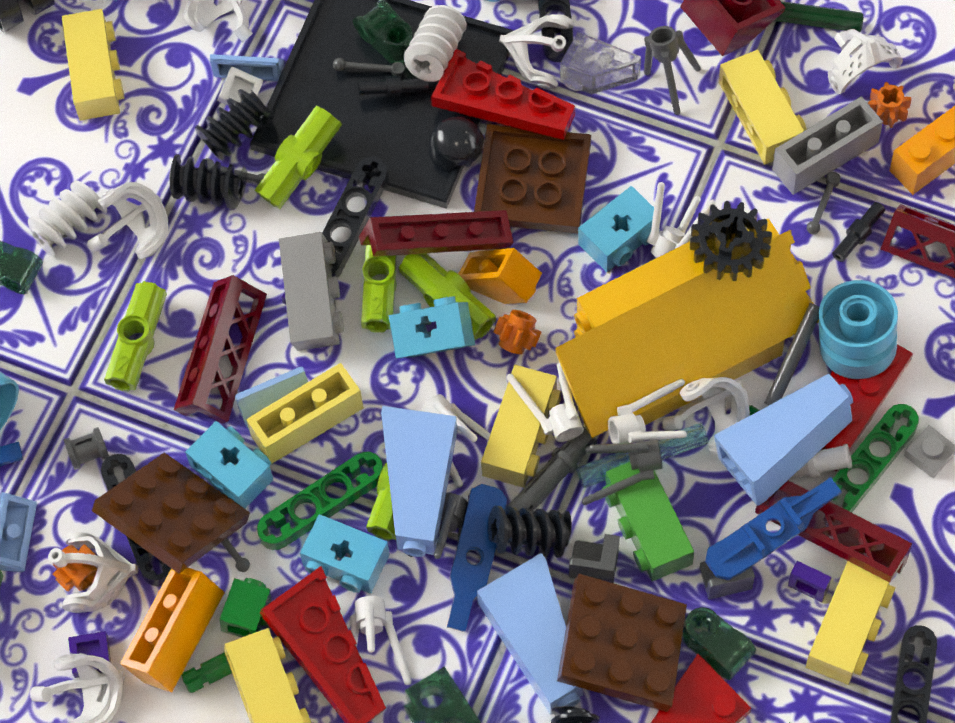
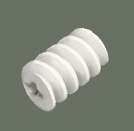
(434, 42)
(64, 215)

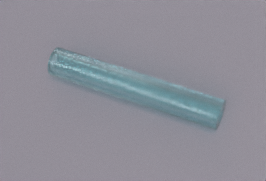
(595, 471)

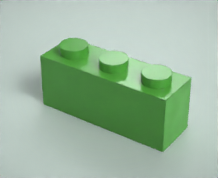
(650, 524)

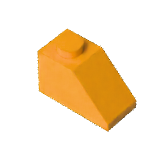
(501, 275)

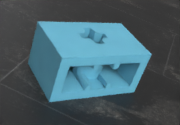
(625, 213)
(452, 331)
(239, 481)
(334, 539)

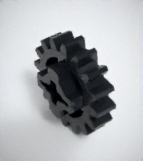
(744, 251)

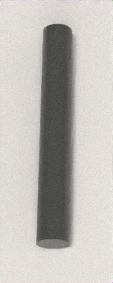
(793, 354)

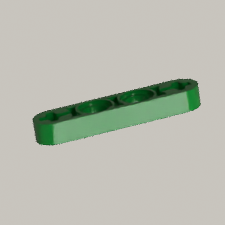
(874, 465)
(317, 496)

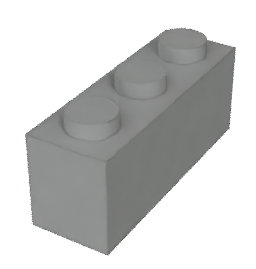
(827, 145)
(310, 291)

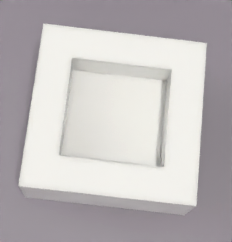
(238, 80)

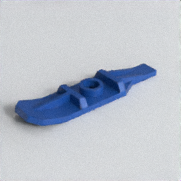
(755, 542)
(466, 577)

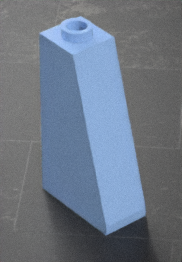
(784, 436)
(419, 468)
(532, 627)

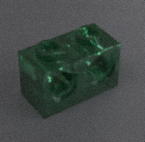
(451, 710)

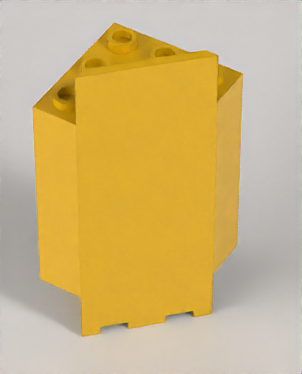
(677, 325)

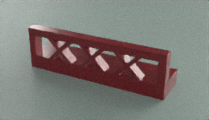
(925, 225)
(437, 233)
(209, 346)
(849, 536)

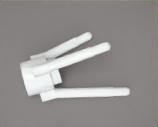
(670, 237)
(440, 405)
(563, 418)
(628, 428)
(370, 619)

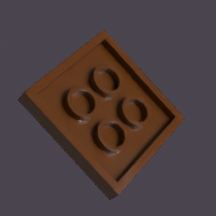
(534, 178)
(171, 512)
(622, 642)

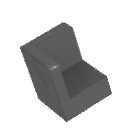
(595, 559)
(720, 587)

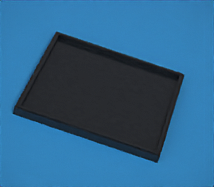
(371, 124)

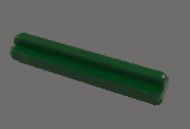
(821, 17)

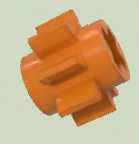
(890, 103)
(517, 332)
(76, 574)

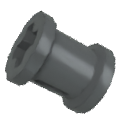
(86, 448)

